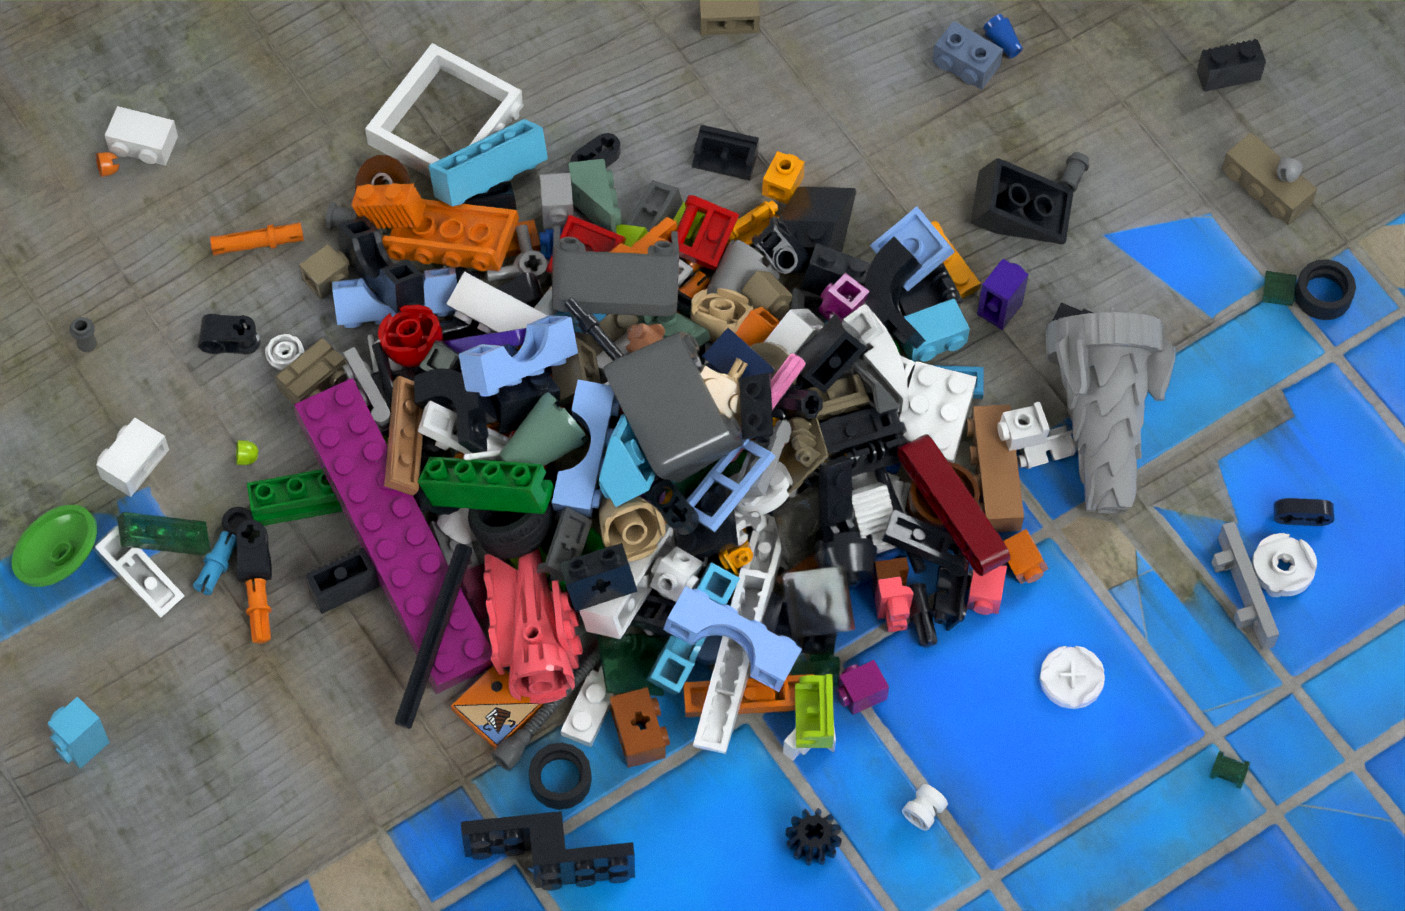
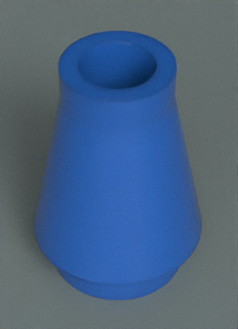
(1002, 34)

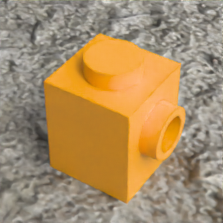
(783, 177)

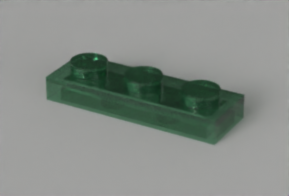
(163, 533)

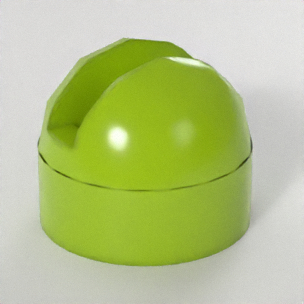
(246, 452)

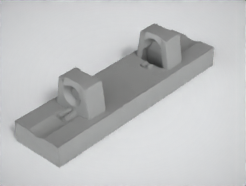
(1256, 610)

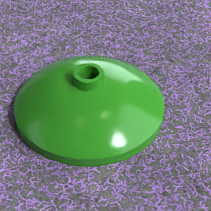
(54, 546)

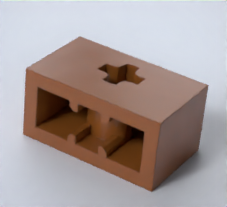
(637, 744)

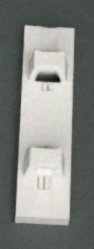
(441, 425)

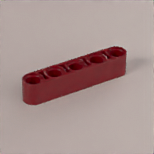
(953, 504)

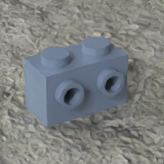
(967, 55)

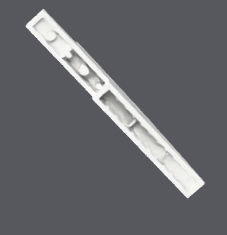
(732, 661)

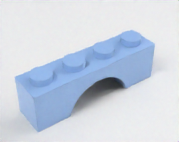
(359, 304)
(545, 344)
(578, 487)
(699, 617)

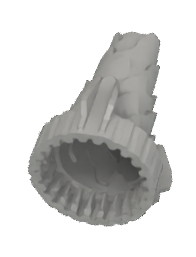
(1106, 373)

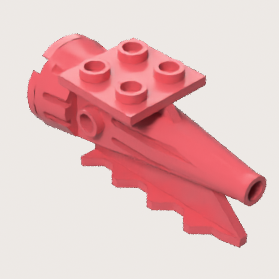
(531, 629)

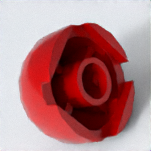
(409, 334)

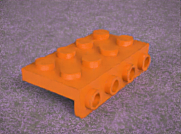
(455, 236)

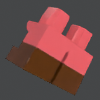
(891, 594)

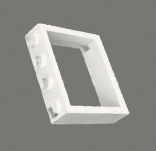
(434, 59)

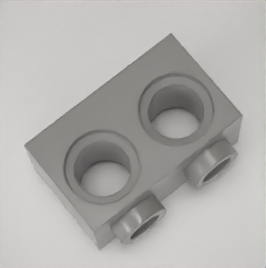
(556, 199)

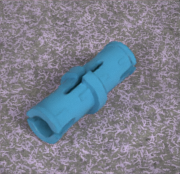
(215, 563)

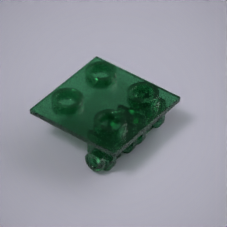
(629, 661)

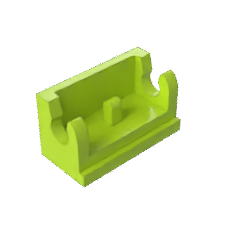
(814, 711)

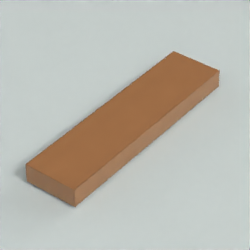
(404, 439)

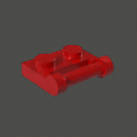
(712, 234)

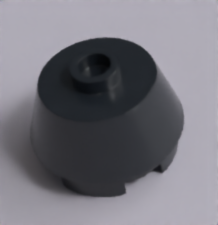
(848, 550)

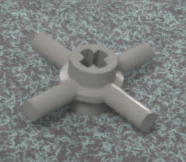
(527, 258)

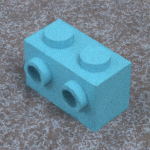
(941, 327)
(77, 733)

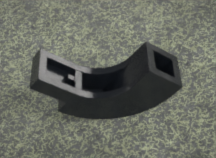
(885, 280)
(473, 411)

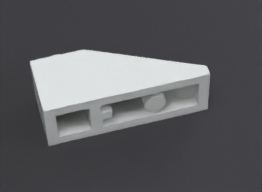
(138, 573)

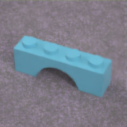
(679, 656)

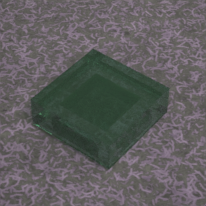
(1279, 288)

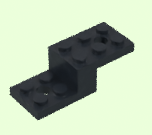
(551, 860)

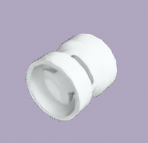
(925, 807)

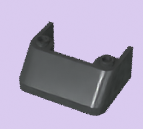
(616, 280)

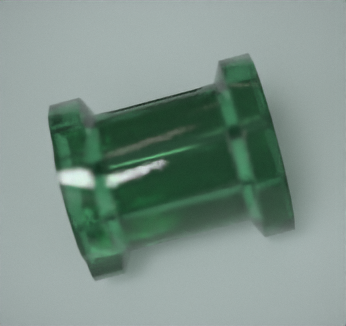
(1230, 769)

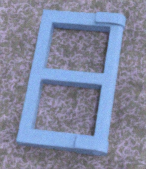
(739, 490)

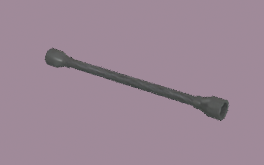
(510, 750)

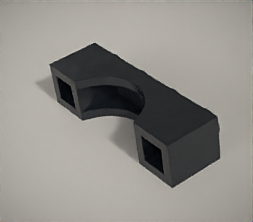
(395, 283)

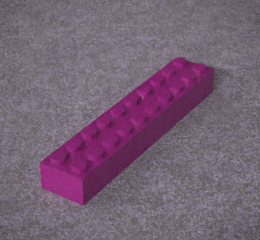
(390, 530)

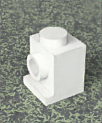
(1020, 436)

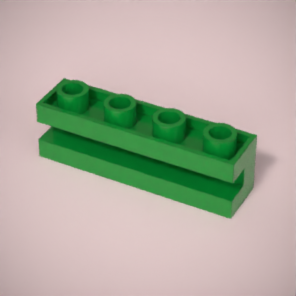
(486, 485)
(292, 498)

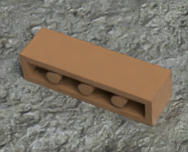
(995, 469)

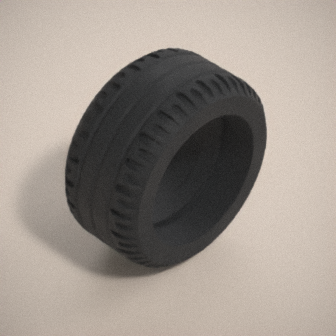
(514, 539)

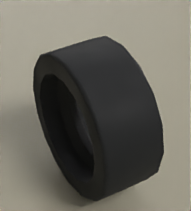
(1331, 270)
(557, 752)

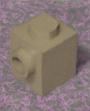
(323, 269)

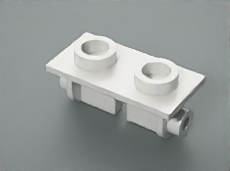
(1059, 444)

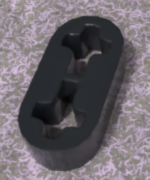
(594, 151)
(1304, 512)

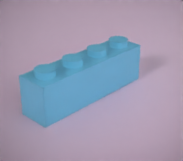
(488, 162)

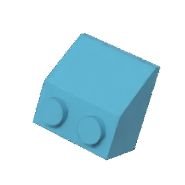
(625, 466)

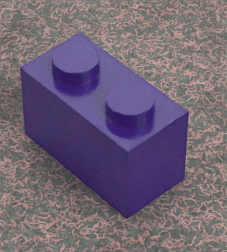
(1002, 293)

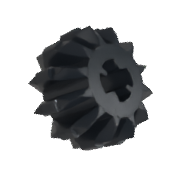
(815, 847)

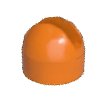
(105, 164)

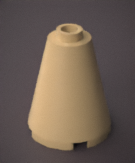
(633, 524)

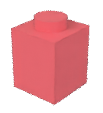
(987, 591)

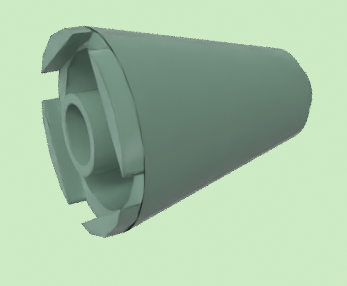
(544, 435)

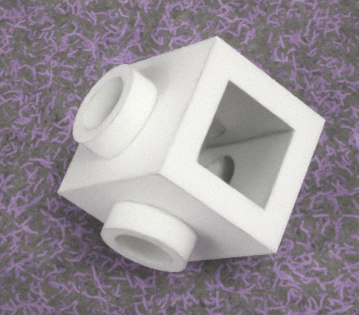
(674, 573)

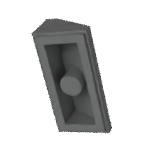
(878, 396)

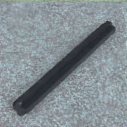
(433, 636)

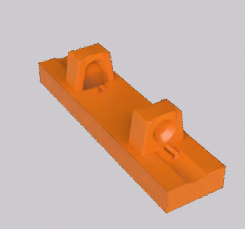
(756, 697)

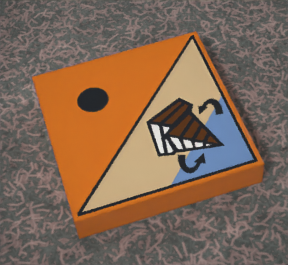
(492, 709)

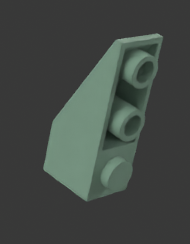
(593, 194)

